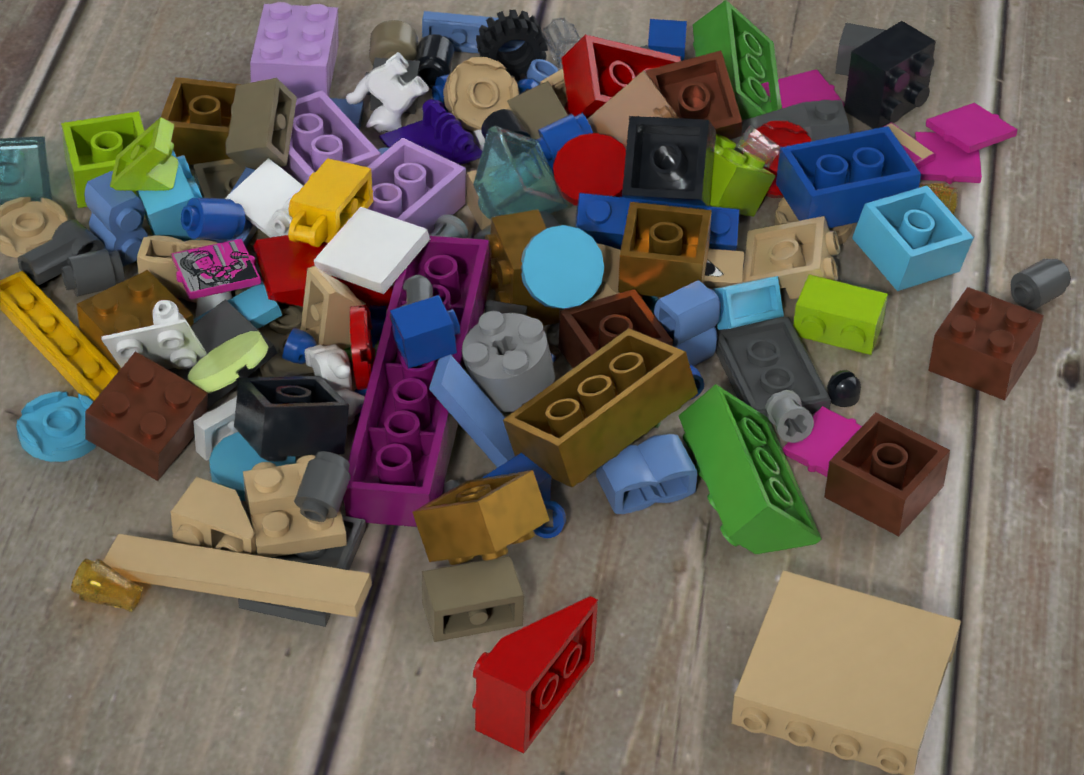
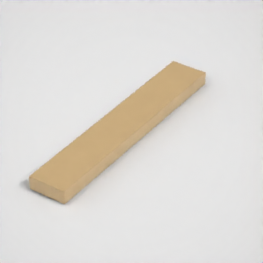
(239, 575)

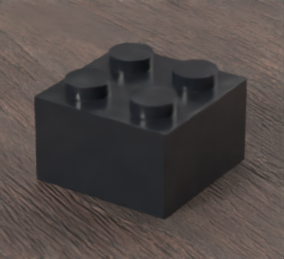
(889, 75)
(669, 160)
(290, 416)

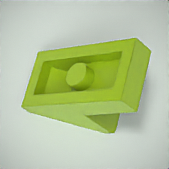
(147, 161)

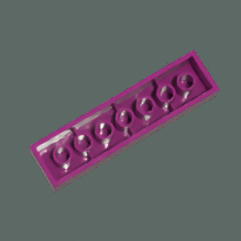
(403, 428)

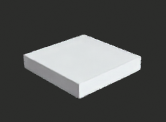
(372, 250)

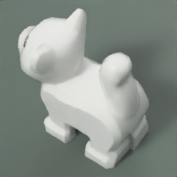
(391, 90)
(334, 367)

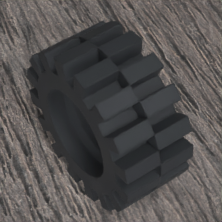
(512, 28)

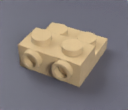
(792, 253)
(276, 517)

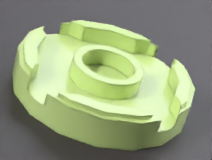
(222, 363)

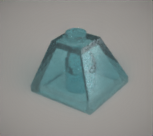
(24, 169)
(514, 176)

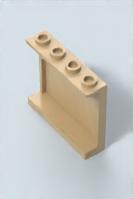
(845, 673)

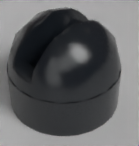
(844, 389)

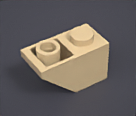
(212, 518)

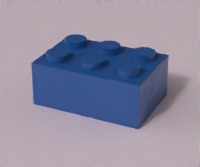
(844, 173)

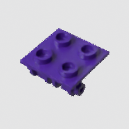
(438, 133)

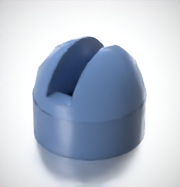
(541, 69)

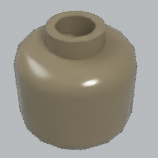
(391, 38)

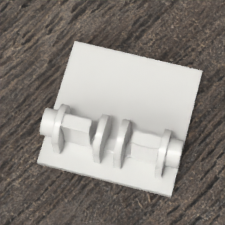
(267, 198)
(167, 342)

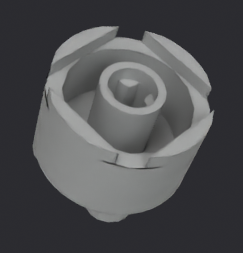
(508, 358)

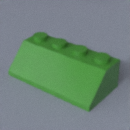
(747, 56)
(747, 475)

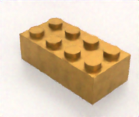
(601, 406)

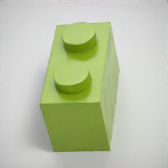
(840, 314)

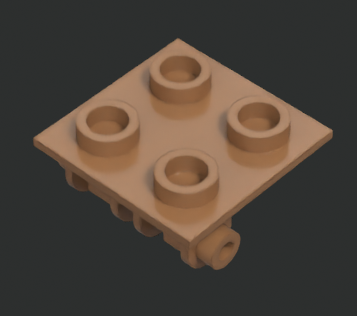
(635, 99)

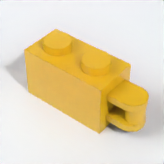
(329, 201)

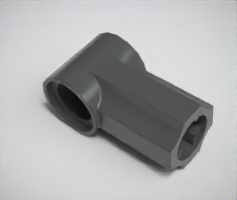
(47, 259)

